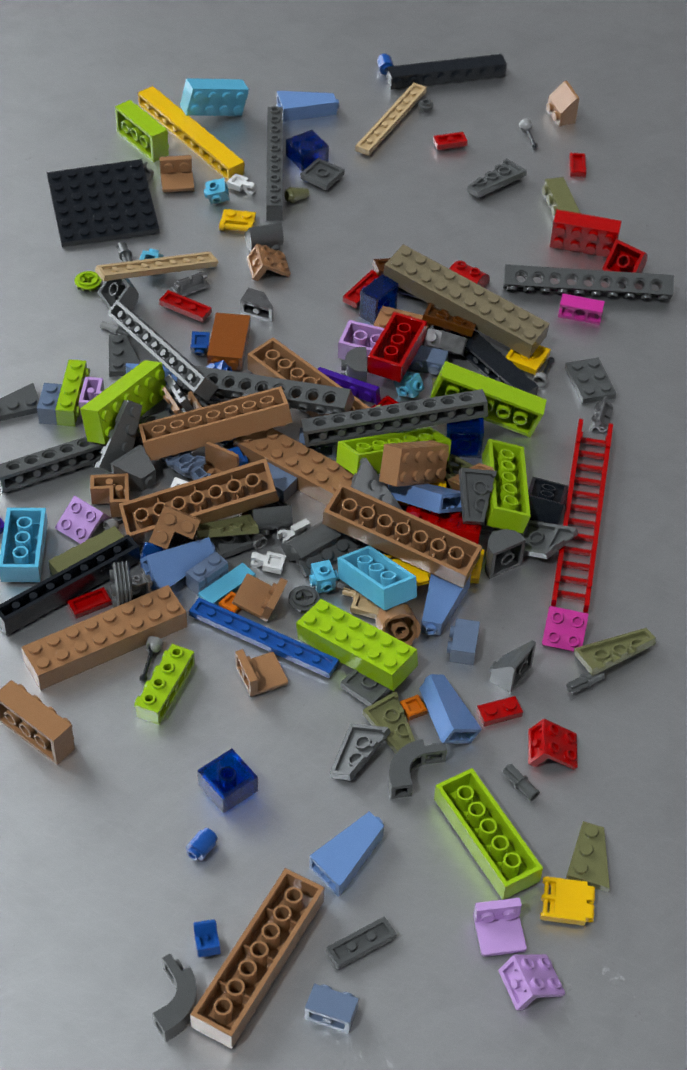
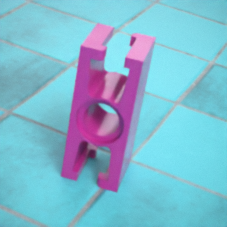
(581, 309)

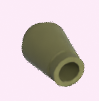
(295, 194)

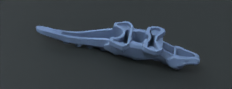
(187, 465)

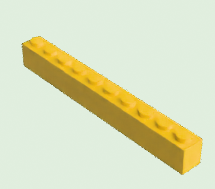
(190, 133)

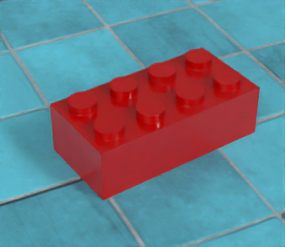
(584, 233)
(396, 346)
(449, 521)

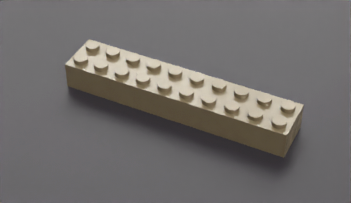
(466, 299)

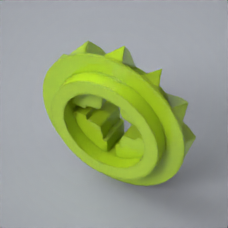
(88, 276)

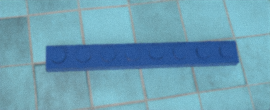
(264, 637)

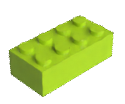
(142, 130)

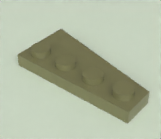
(611, 651)

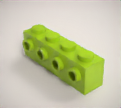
(68, 402)
(164, 684)

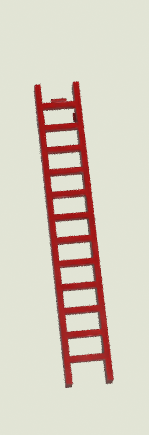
(579, 522)

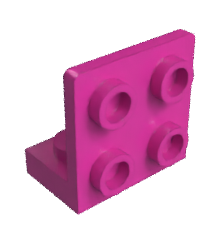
(564, 628)

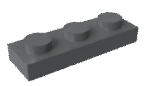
(361, 942)

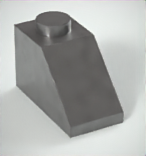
(256, 305)
(445, 341)

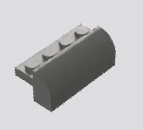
(318, 545)

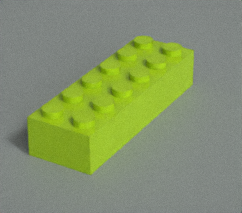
(139, 385)
(506, 404)
(371, 447)
(509, 496)
(357, 644)
(488, 834)

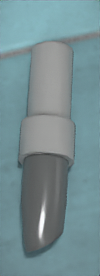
(113, 329)

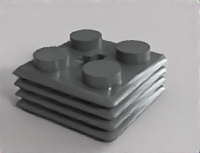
(121, 587)

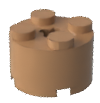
(399, 623)

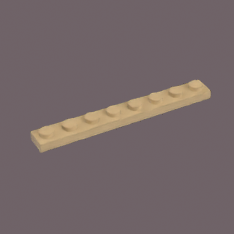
(390, 119)
(156, 266)

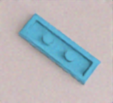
(223, 586)

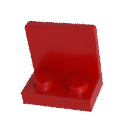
(552, 742)

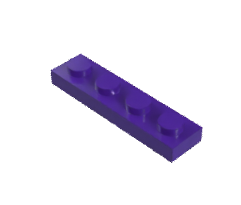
(359, 388)

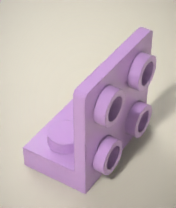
(80, 520)
(499, 927)
(530, 978)

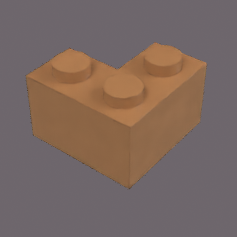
(110, 489)
(172, 521)

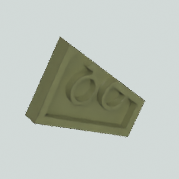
(228, 527)
(390, 714)
(590, 858)

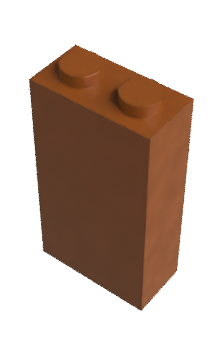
(229, 340)

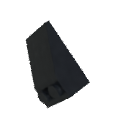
(546, 500)

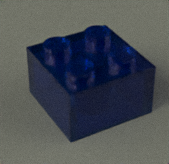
(306, 148)
(378, 293)
(466, 437)
(227, 780)

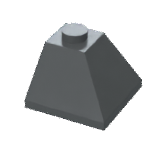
(139, 469)
(512, 666)

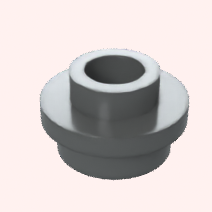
(425, 105)

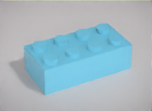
(214, 97)
(23, 545)
(377, 577)

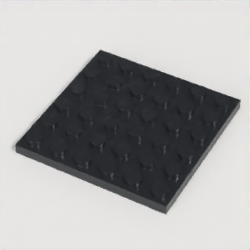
(102, 203)

